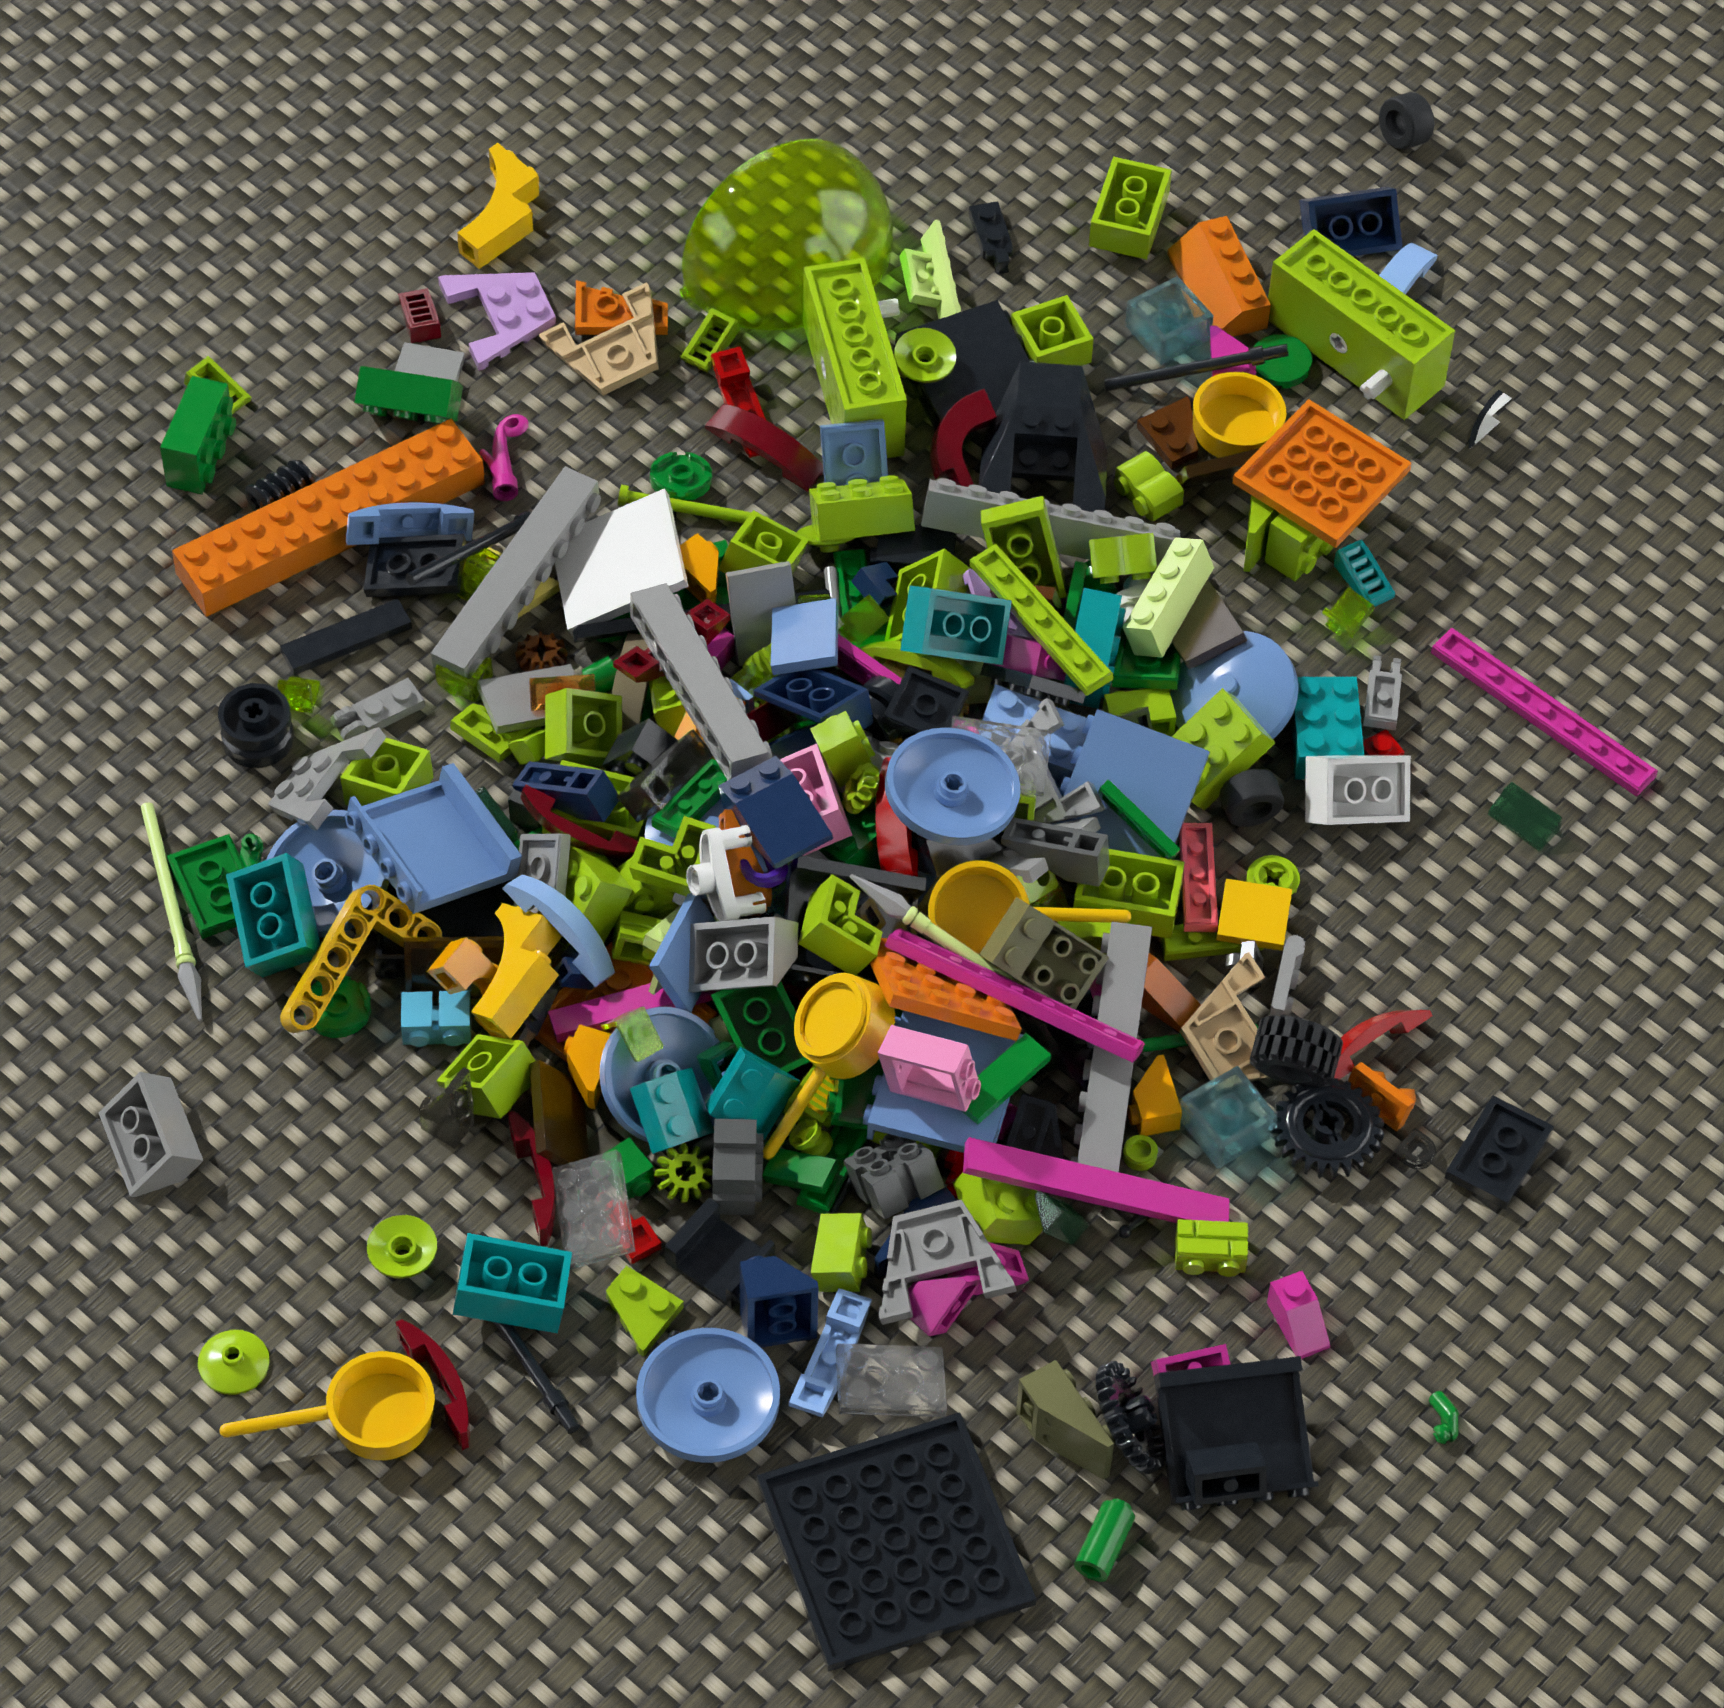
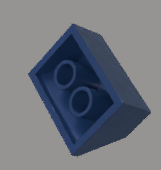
(1356, 220)
(817, 696)
(777, 1302)

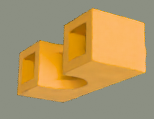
(462, 965)

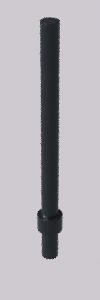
(1255, 355)
(467, 550)
(553, 1399)

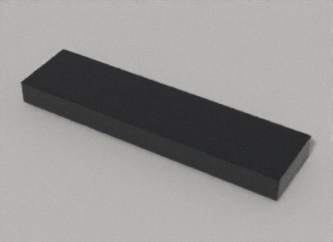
(346, 637)

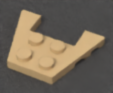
(616, 354)
(1221, 1028)

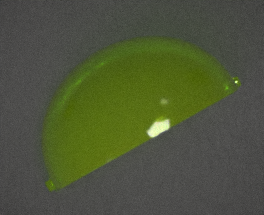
(773, 218)

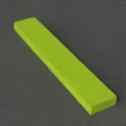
(1041, 620)

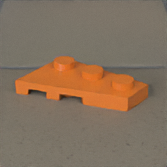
(603, 310)

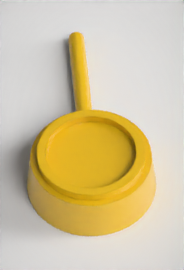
(1236, 413)
(977, 895)
(840, 1033)
(375, 1403)

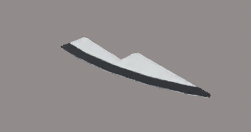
(1485, 421)

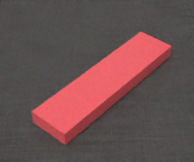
(1198, 881)

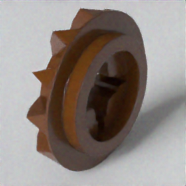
(527, 655)

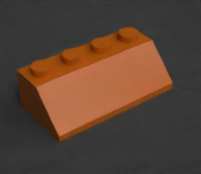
(1221, 276)

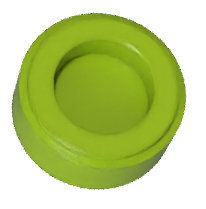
(1140, 1152)

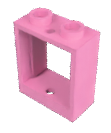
(929, 1068)

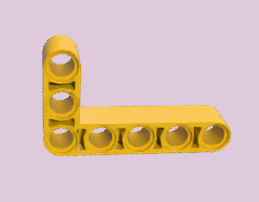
(348, 948)

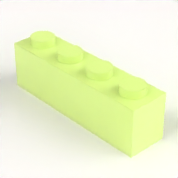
(1168, 597)

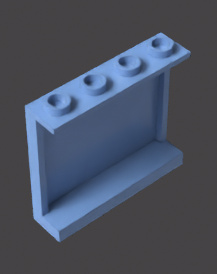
(1146, 767)
(435, 841)
(929, 1121)

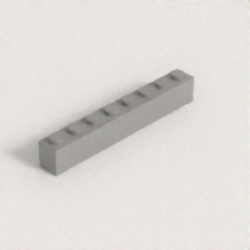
(959, 511)
(518, 573)
(698, 680)
(1107, 1073)

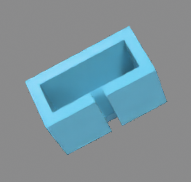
(432, 1024)

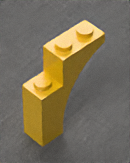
(507, 214)
(522, 972)

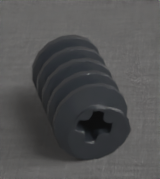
(279, 484)

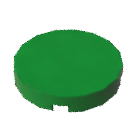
(1287, 370)
(682, 476)
(346, 1011)

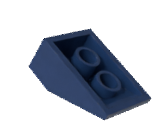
(776, 811)

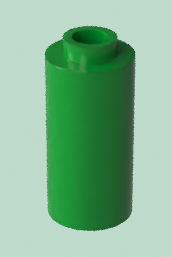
(1105, 1540)

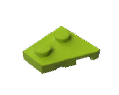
(476, 727)
(642, 1307)

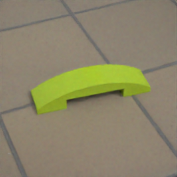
(941, 667)

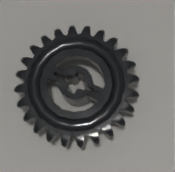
(1326, 1145)
(1130, 1417)

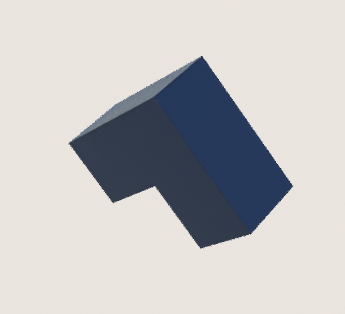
(877, 582)
(569, 974)

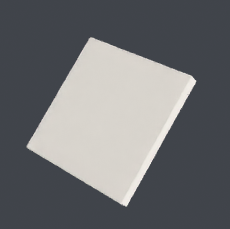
(619, 556)

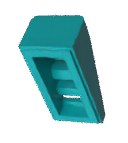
(1357, 556)

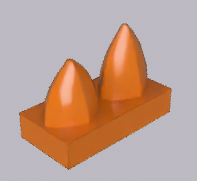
(1393, 1102)

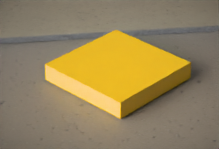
(1254, 914)

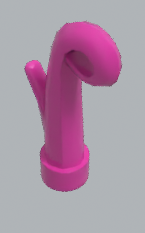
(504, 482)

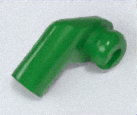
(251, 850)
(1449, 1418)

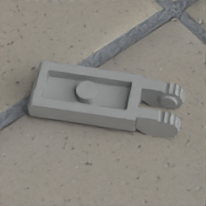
(1383, 695)
(379, 709)
(1287, 976)

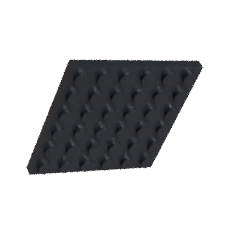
(895, 1541)

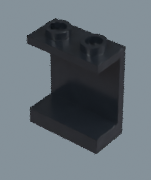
(711, 1253)

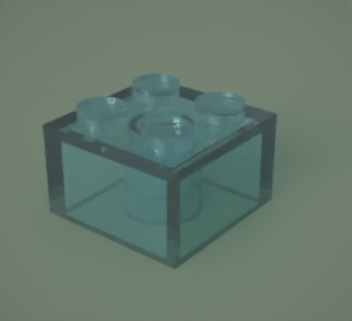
(1169, 320)
(1227, 1117)

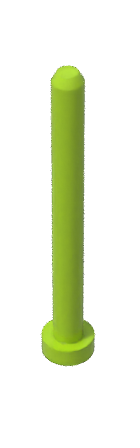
(688, 507)

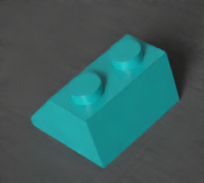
(752, 1091)
(671, 1110)

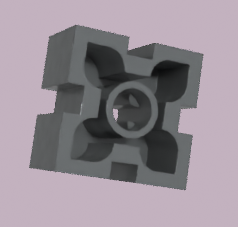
(737, 1166)
(893, 1174)

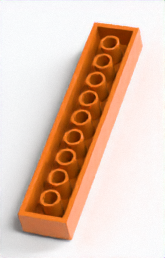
(313, 520)

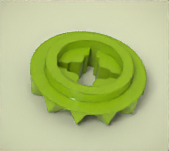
(861, 788)
(1276, 868)

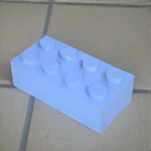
(1014, 708)

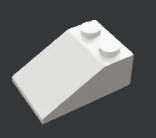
(1357, 789)

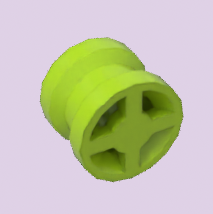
(810, 1138)

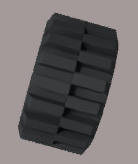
(1296, 1051)

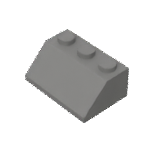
(741, 953)
(150, 1134)

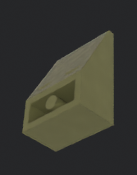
(1043, 954)
(1064, 1419)

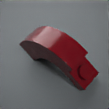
(963, 418)

